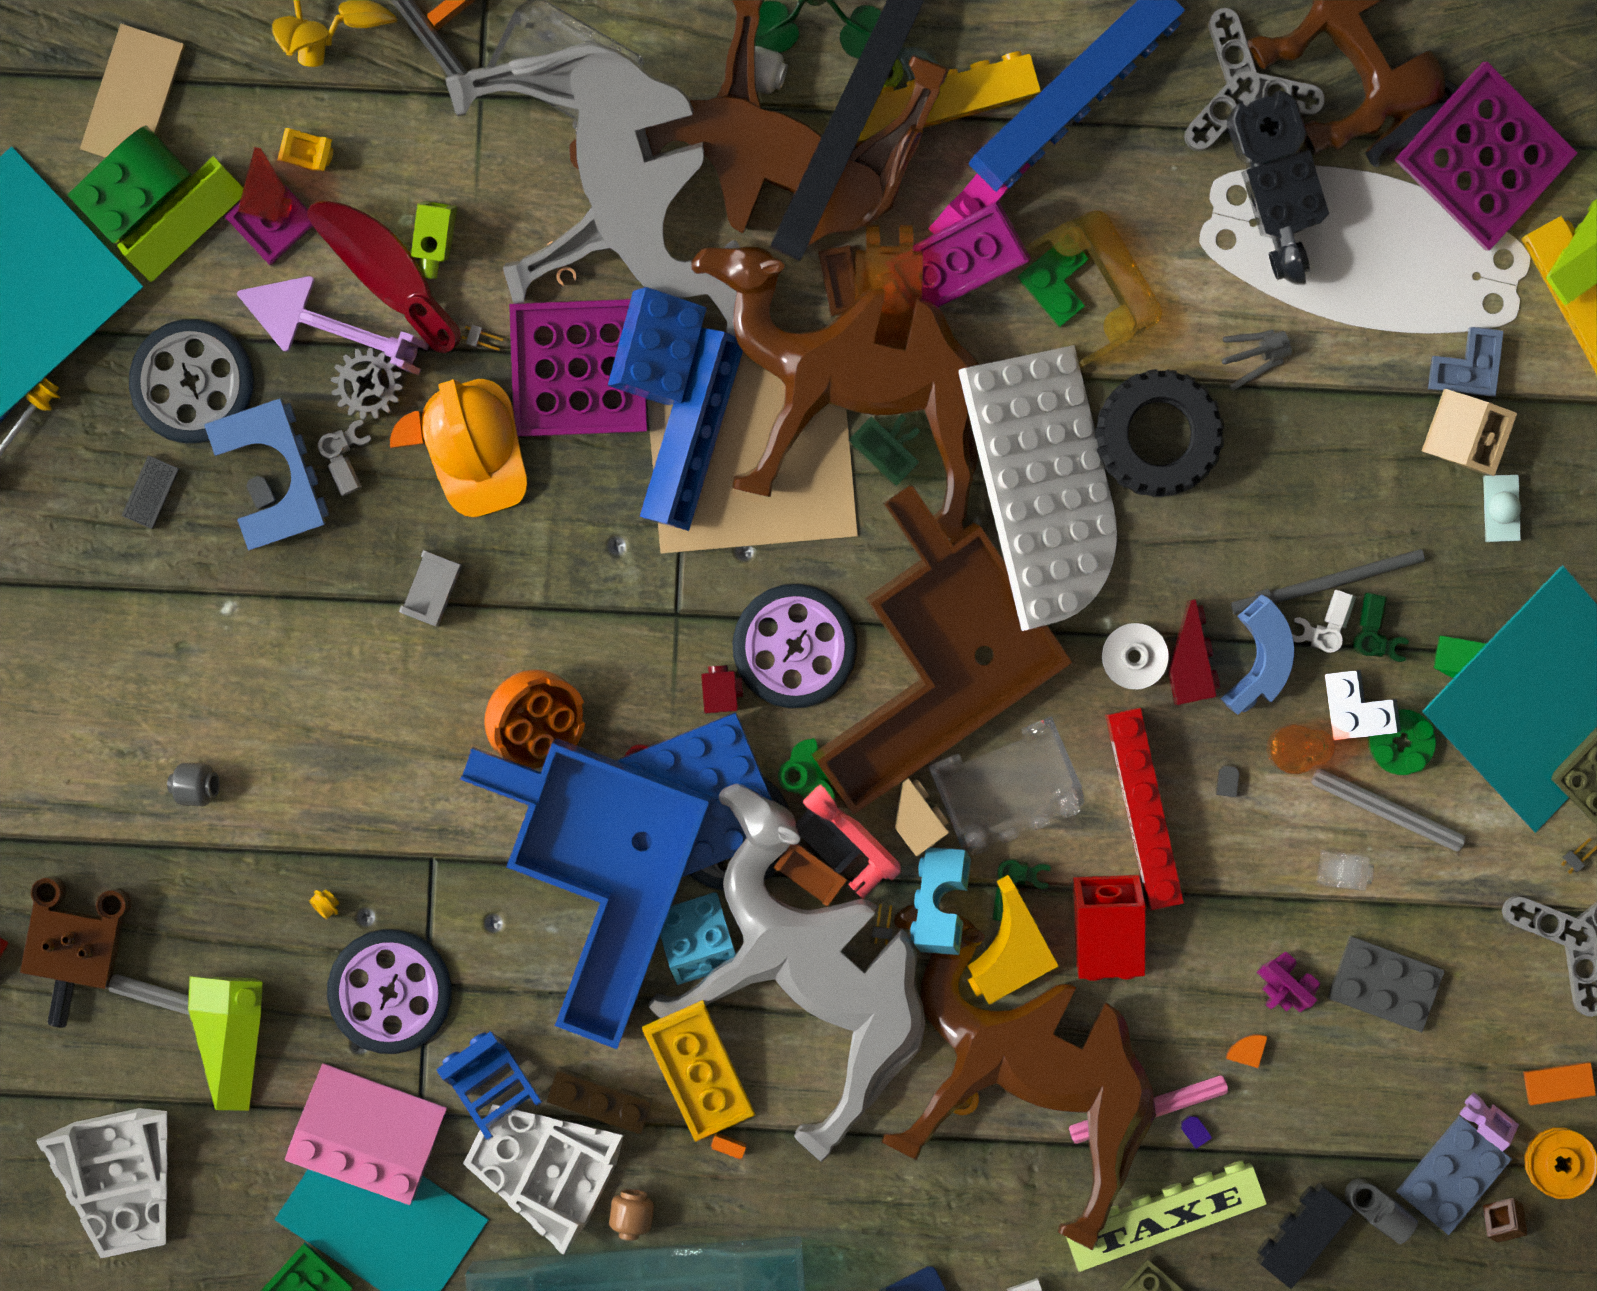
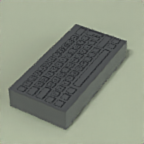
(150, 492)

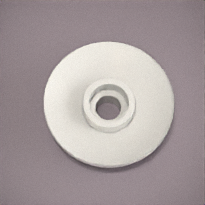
(1152, 656)

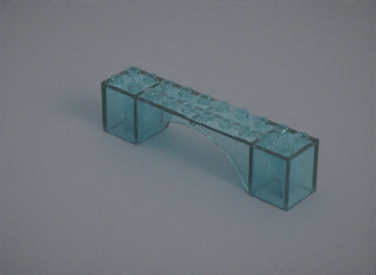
(717, 1266)

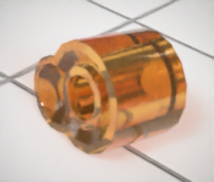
(1298, 749)

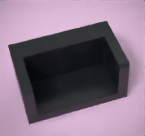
(827, 840)

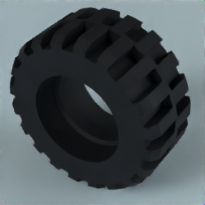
(1192, 401)

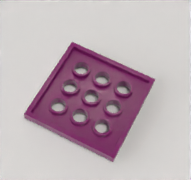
(1440, 133)
(528, 386)

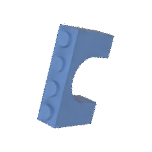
(272, 426)

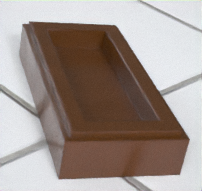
(838, 278)

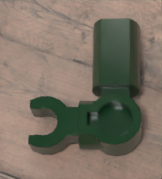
(1368, 641)
(1019, 874)

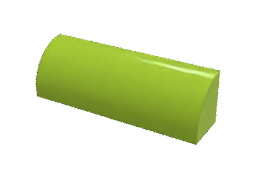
(181, 219)

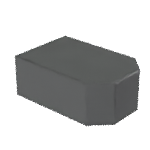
(260, 492)
(1227, 781)

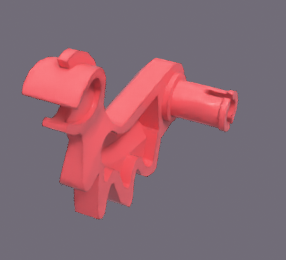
(881, 861)

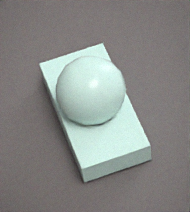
(1502, 508)

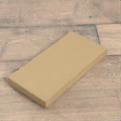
(132, 89)

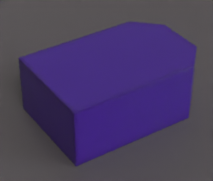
(1195, 1131)

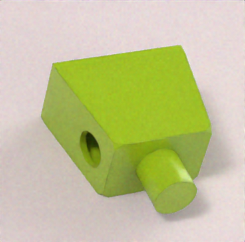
(437, 222)

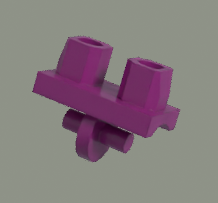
(1284, 988)

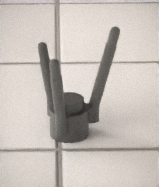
(1273, 347)

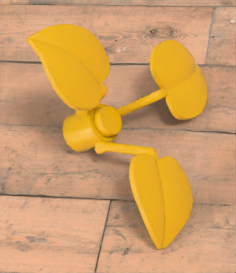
(311, 37)

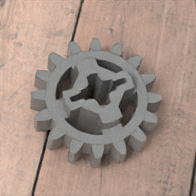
(358, 397)

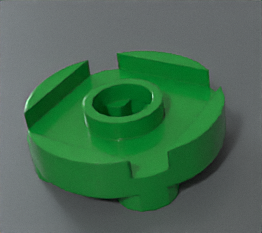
(1412, 758)

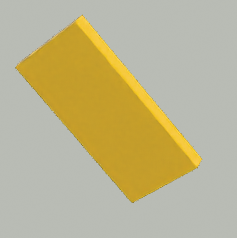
(698, 1070)

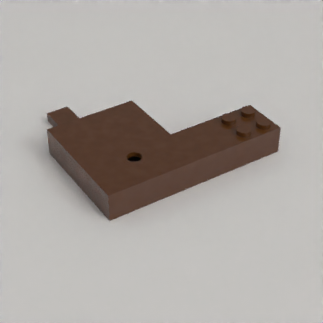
(938, 620)

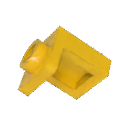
(305, 150)

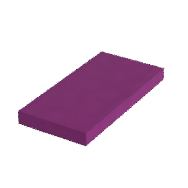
(969, 254)

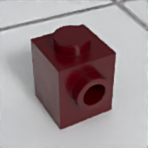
(721, 690)

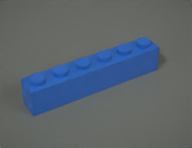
(692, 432)

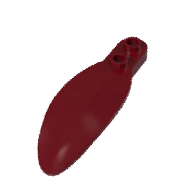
(384, 269)

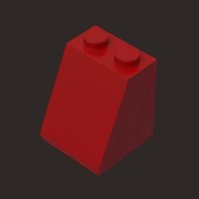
(1109, 927)

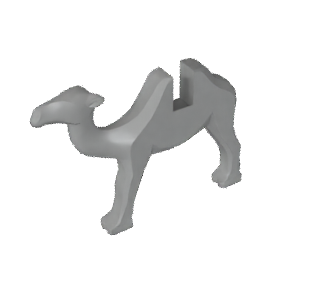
(615, 164)
(805, 959)

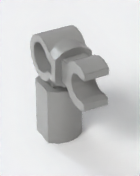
(332, 447)

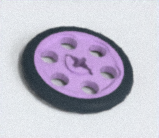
(749, 642)
(363, 955)

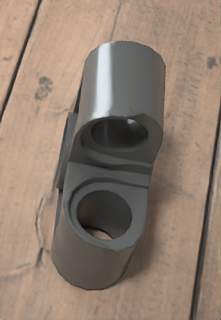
(1382, 1211)

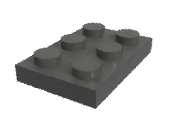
(1385, 984)

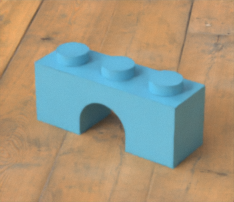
(940, 873)

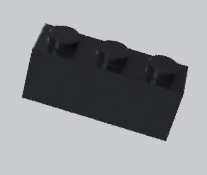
(1303, 1234)

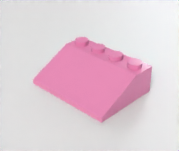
(366, 1134)

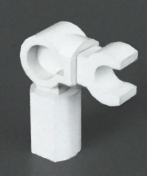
(1337, 616)

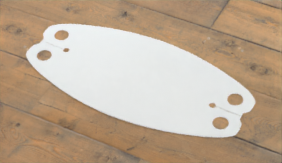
(1377, 259)

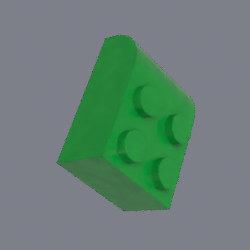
(129, 184)

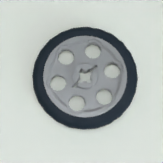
(173, 339)

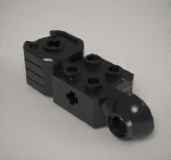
(1279, 178)

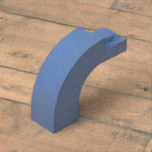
(1272, 660)

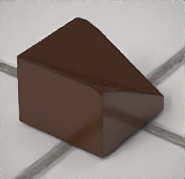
(1505, 1220)

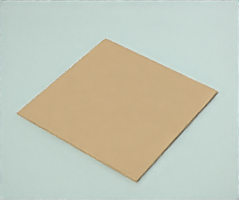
(807, 498)

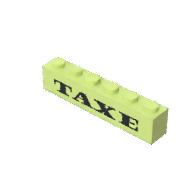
(1172, 1214)

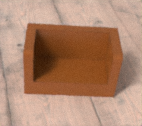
(810, 873)

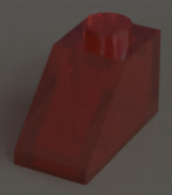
(264, 192)

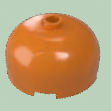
(530, 714)

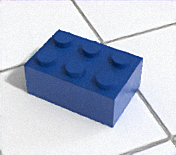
(657, 346)

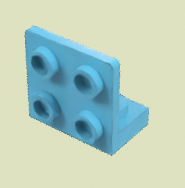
(696, 938)

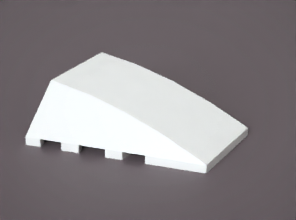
(546, 1170)
(115, 1177)

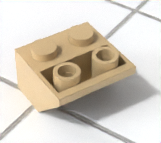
(1469, 432)
(916, 820)

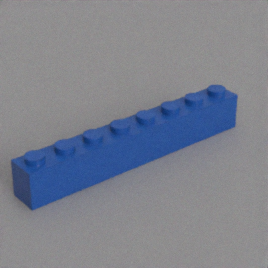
(1074, 90)

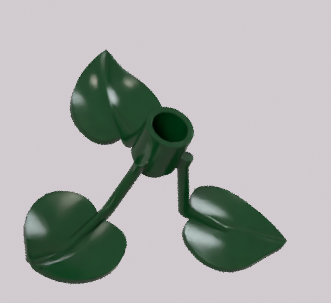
(780, 33)

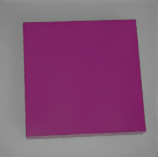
(269, 238)

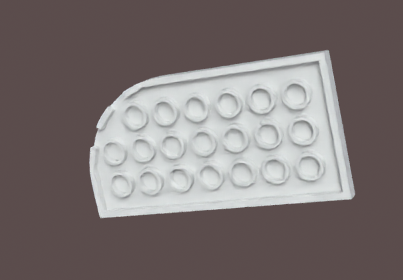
(1043, 481)

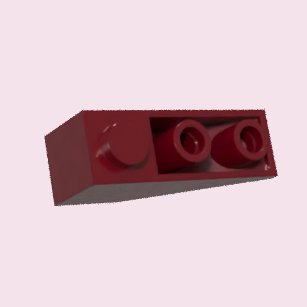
(1189, 666)

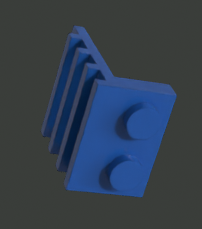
(476, 1066)

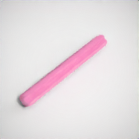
(1169, 1102)

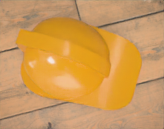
(475, 446)

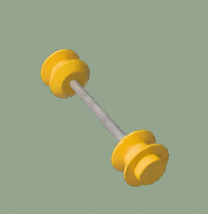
(39, 399)

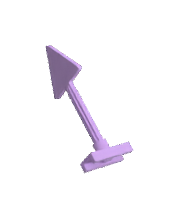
(282, 309)

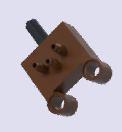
(71, 945)

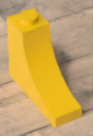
(1016, 952)

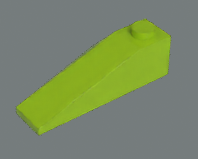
(1577, 264)
(227, 1030)

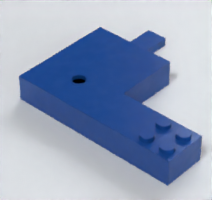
(582, 841)

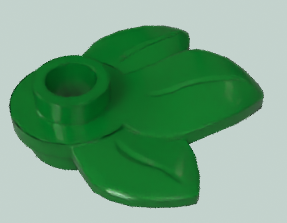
(810, 772)

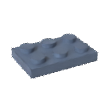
(1453, 1175)

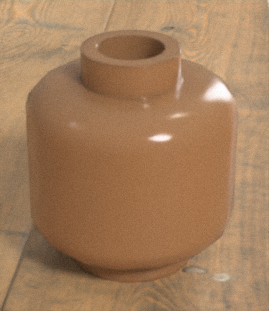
(631, 1214)

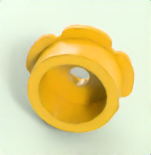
(324, 903)

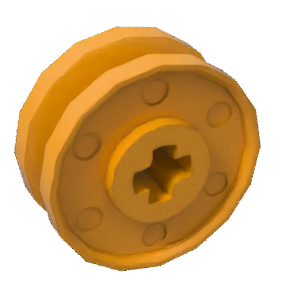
(1553, 1181)

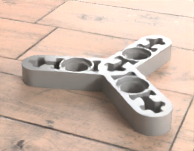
(1242, 71)
(1574, 953)

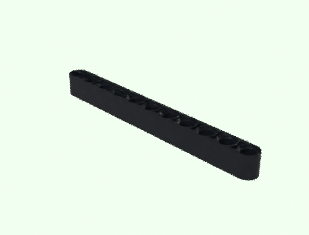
(845, 127)

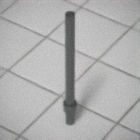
(1333, 580)

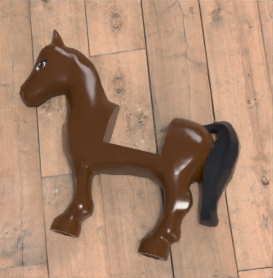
(1407, 93)

